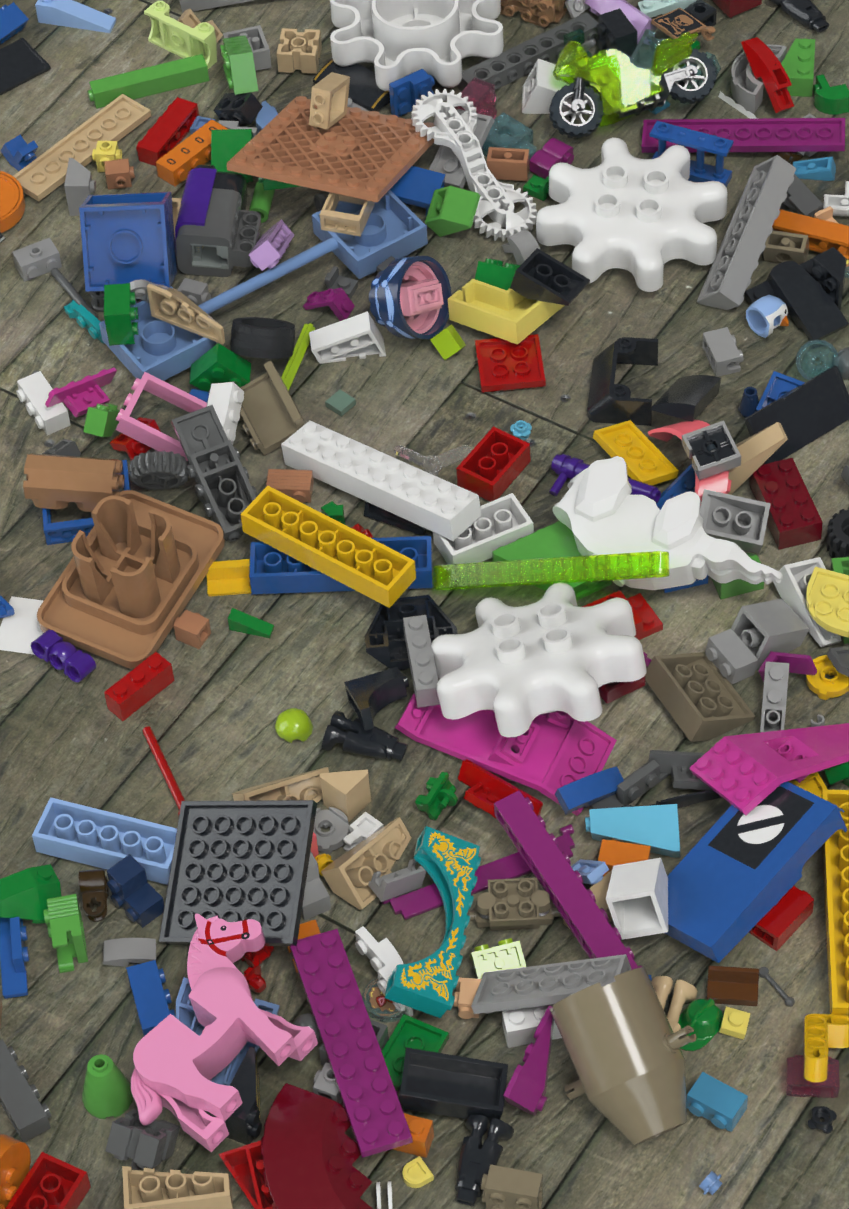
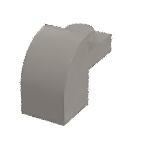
(521, 245)

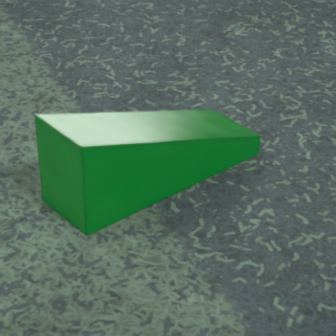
(249, 624)

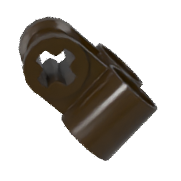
(94, 891)

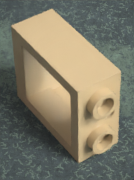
(329, 107)
(344, 222)

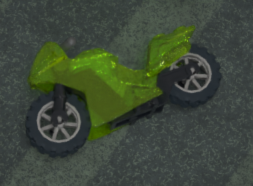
(621, 89)

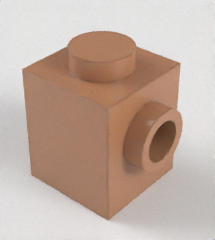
(119, 173)
(192, 629)

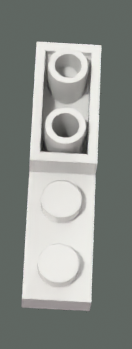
(382, 958)

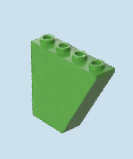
(548, 542)

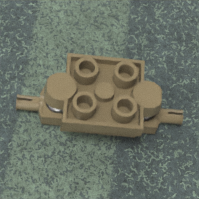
(513, 905)

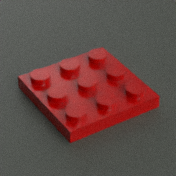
(510, 365)

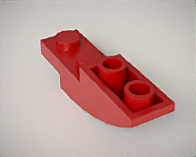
(768, 67)

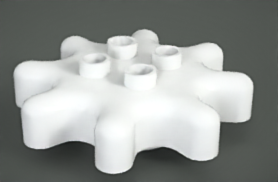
(415, 36)
(632, 214)
(537, 659)

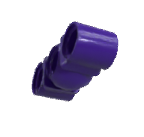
(63, 655)

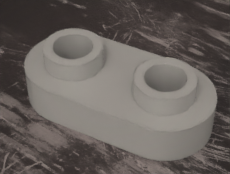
(140, 289)

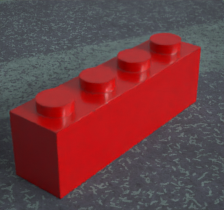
(167, 131)

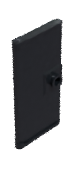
(19, 64)
(804, 412)

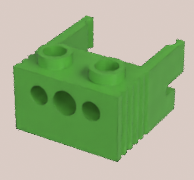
(66, 931)

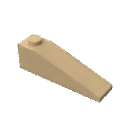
(755, 452)
(297, 787)
(354, 870)

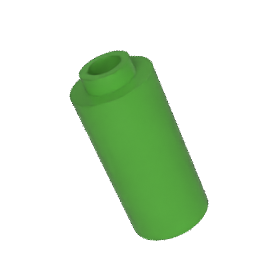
(262, 201)

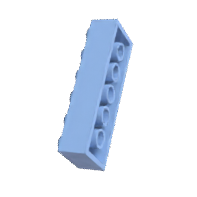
(104, 838)

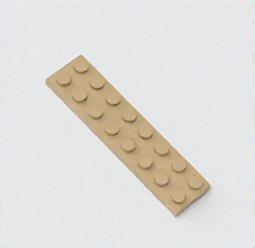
(108, 124)

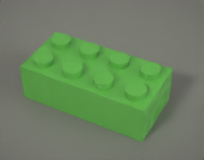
(239, 65)

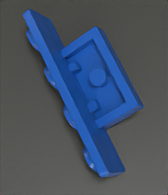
(13, 957)

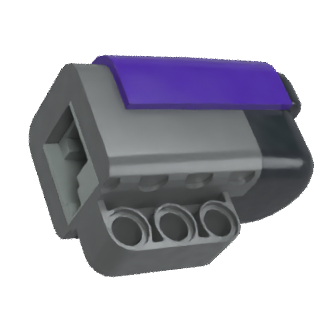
(213, 223)

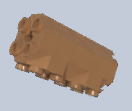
(535, 11)
(59, 479)

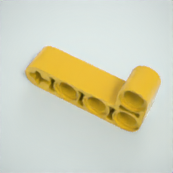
(821, 1033)

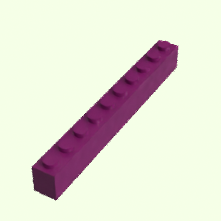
(558, 878)

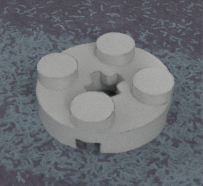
(338, 831)

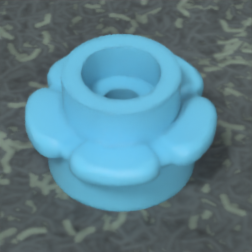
(521, 429)

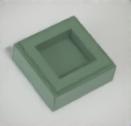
(340, 402)

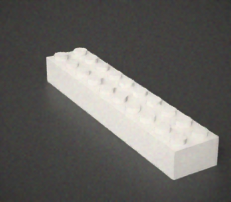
(382, 480)

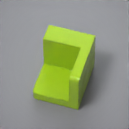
(448, 342)

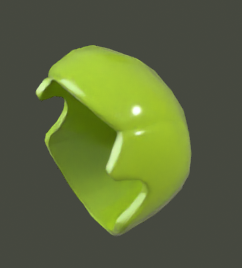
(293, 725)

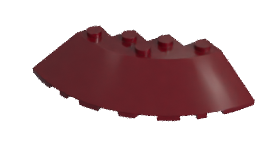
(310, 1155)

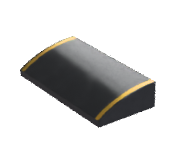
(362, 85)

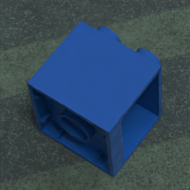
(128, 239)

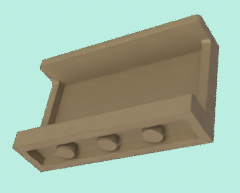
(269, 411)

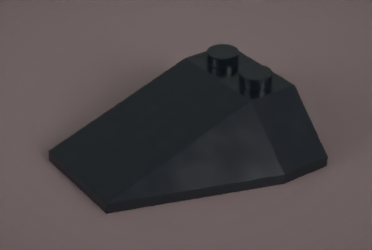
(386, 633)

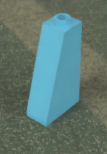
(640, 825)

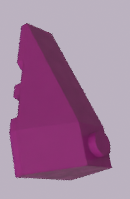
(529, 1081)

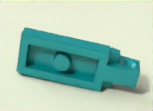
(84, 319)

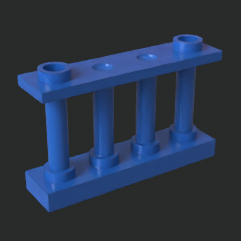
(702, 142)

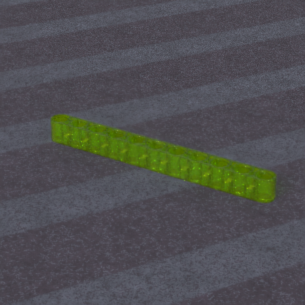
(551, 570)

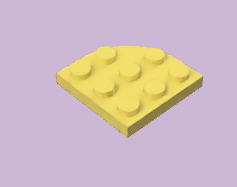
(829, 600)

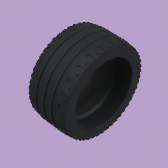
(262, 337)

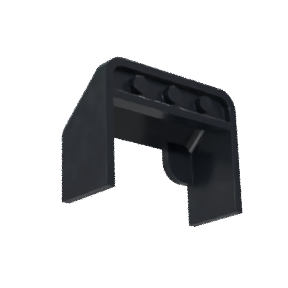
(613, 401)

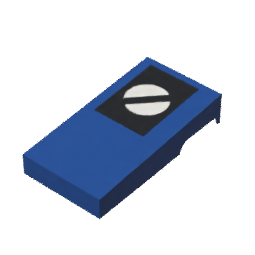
(746, 868)

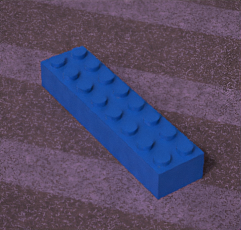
(279, 573)

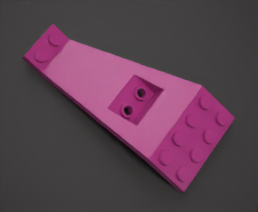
(755, 764)

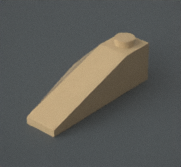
(180, 311)

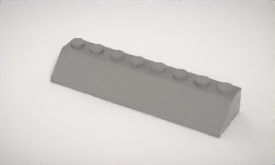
(747, 234)

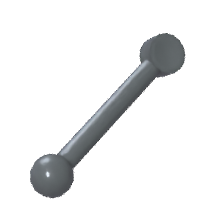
(764, 973)

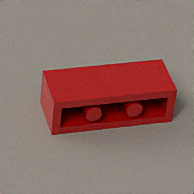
(139, 686)

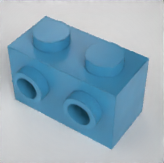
(716, 1102)

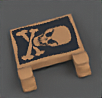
(680, 22)

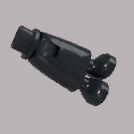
(804, 12)
(369, 743)
(476, 1158)

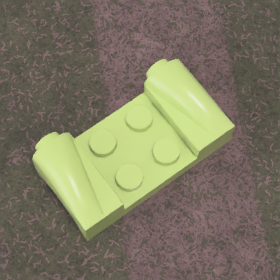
(181, 38)

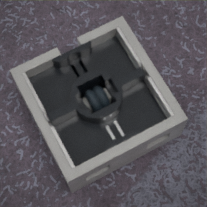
(711, 450)

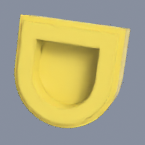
(417, 1173)

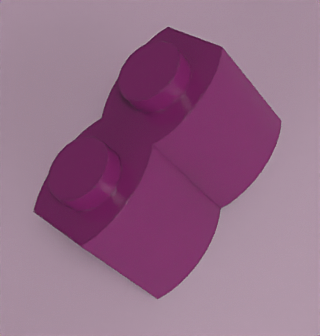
(552, 152)

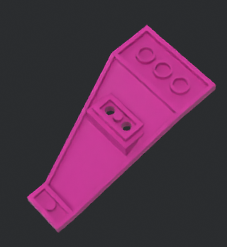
(543, 757)

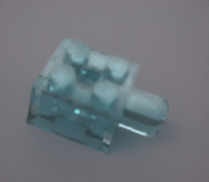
(509, 133)

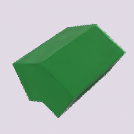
(334, 511)

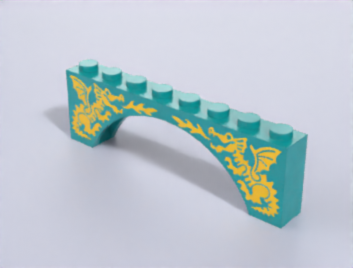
(430, 981)

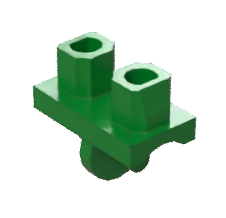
(440, 795)

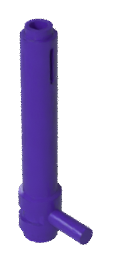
(570, 467)

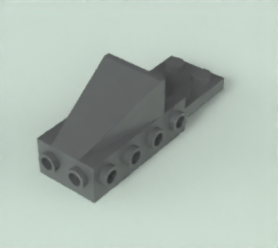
(216, 469)

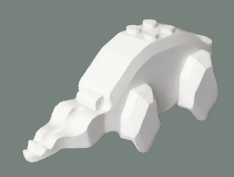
(614, 522)

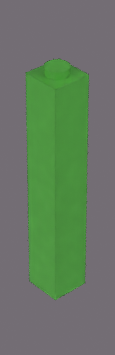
(149, 80)

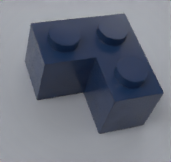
(133, 892)

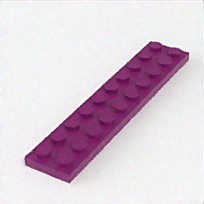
(761, 134)
(350, 1044)

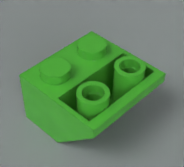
(452, 210)

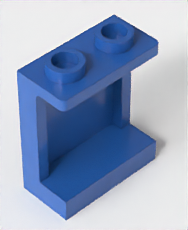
(418, 186)

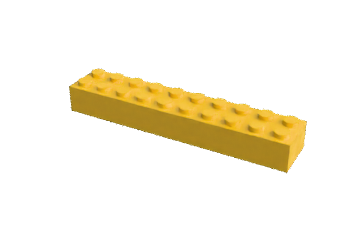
(837, 906)

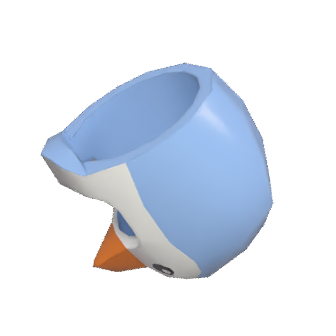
(766, 315)

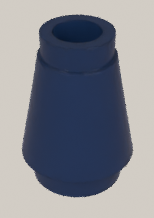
(749, 402)

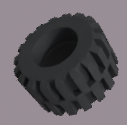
(838, 535)

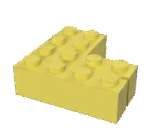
(498, 311)

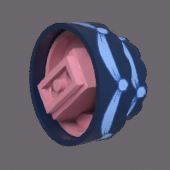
(411, 297)

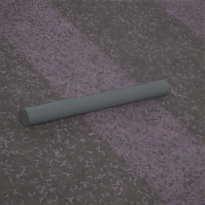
(70, 290)

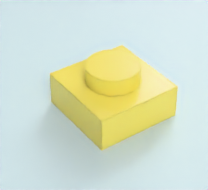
(734, 1023)

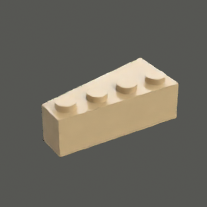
(175, 1190)

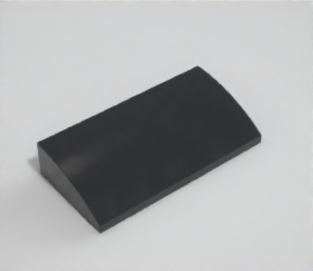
(688, 396)

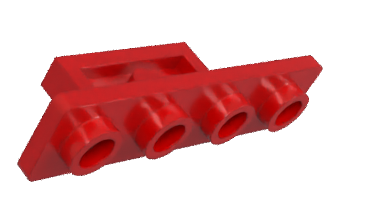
(488, 788)

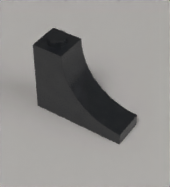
(375, 691)

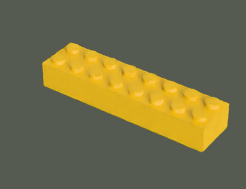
(328, 546)

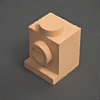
(464, 997)

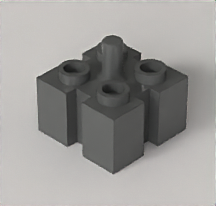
(144, 1144)

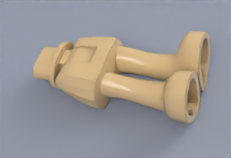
(682, 994)

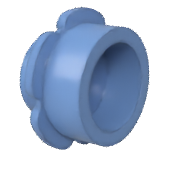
(711, 1183)

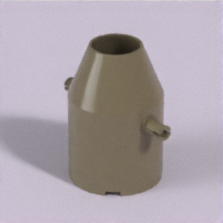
(626, 1055)

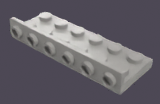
(544, 983)

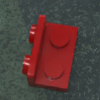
(130, 445)

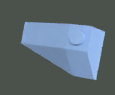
(73, 15)

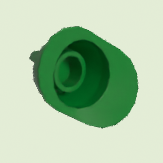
(704, 1019)

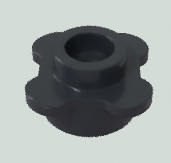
(825, 1113)

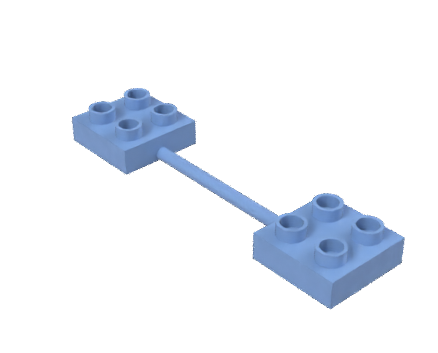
(168, 349)

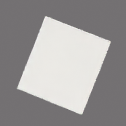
(22, 627)

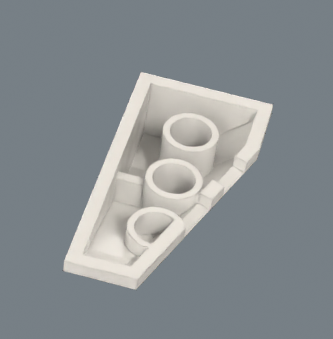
(793, 592)

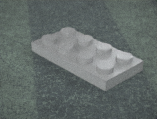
(448, 163)

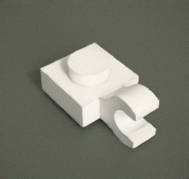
(361, 829)

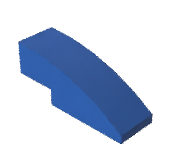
(589, 790)

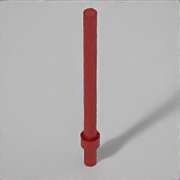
(163, 765)

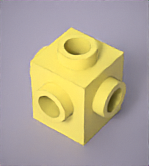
(106, 152)

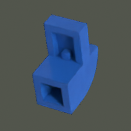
(19, 153)

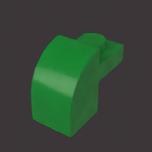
(830, 99)

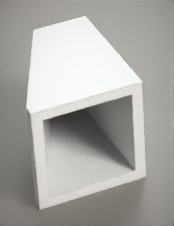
(639, 898)

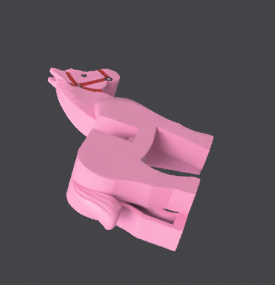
(177, 1064)

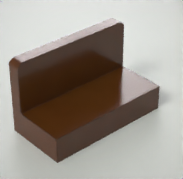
(733, 985)

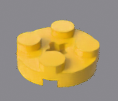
(825, 687)

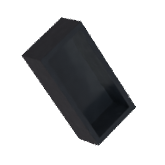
(451, 1085)

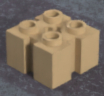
(299, 51)

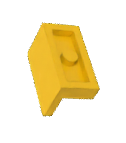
(229, 578)

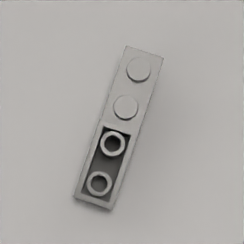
(774, 696)

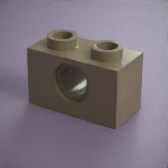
(786, 247)

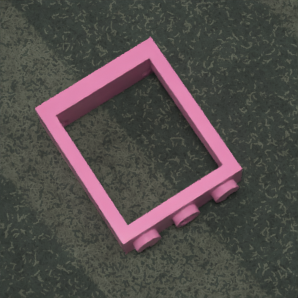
(145, 433)

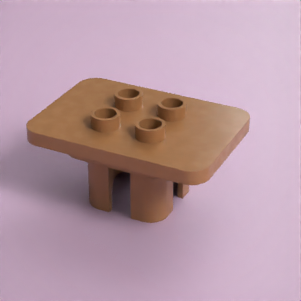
(130, 577)

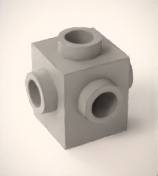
(326, 1085)

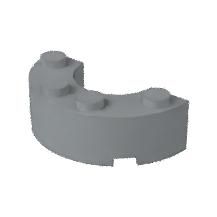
(744, 86)

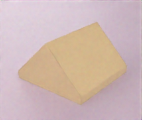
(346, 791)

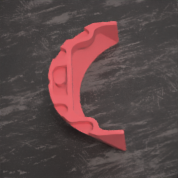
(717, 482)

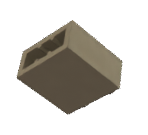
(512, 1188)

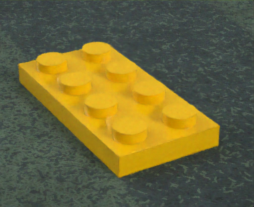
(642, 457)

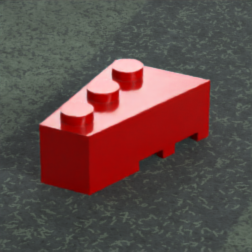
(247, 1169)

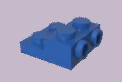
(409, 89)
(777, 386)

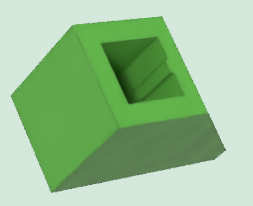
(101, 420)

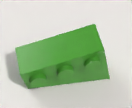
(800, 67)

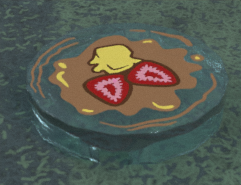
(378, 1006)

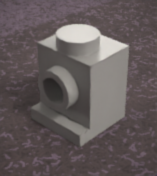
(195, 291)

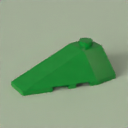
(27, 893)

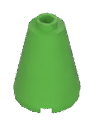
(105, 1088)

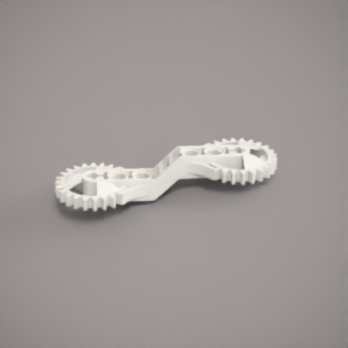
(457, 133)

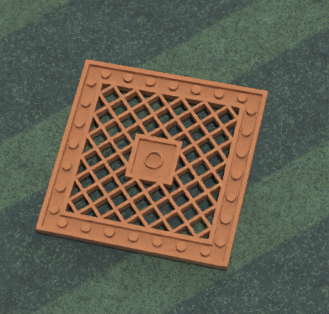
(352, 158)

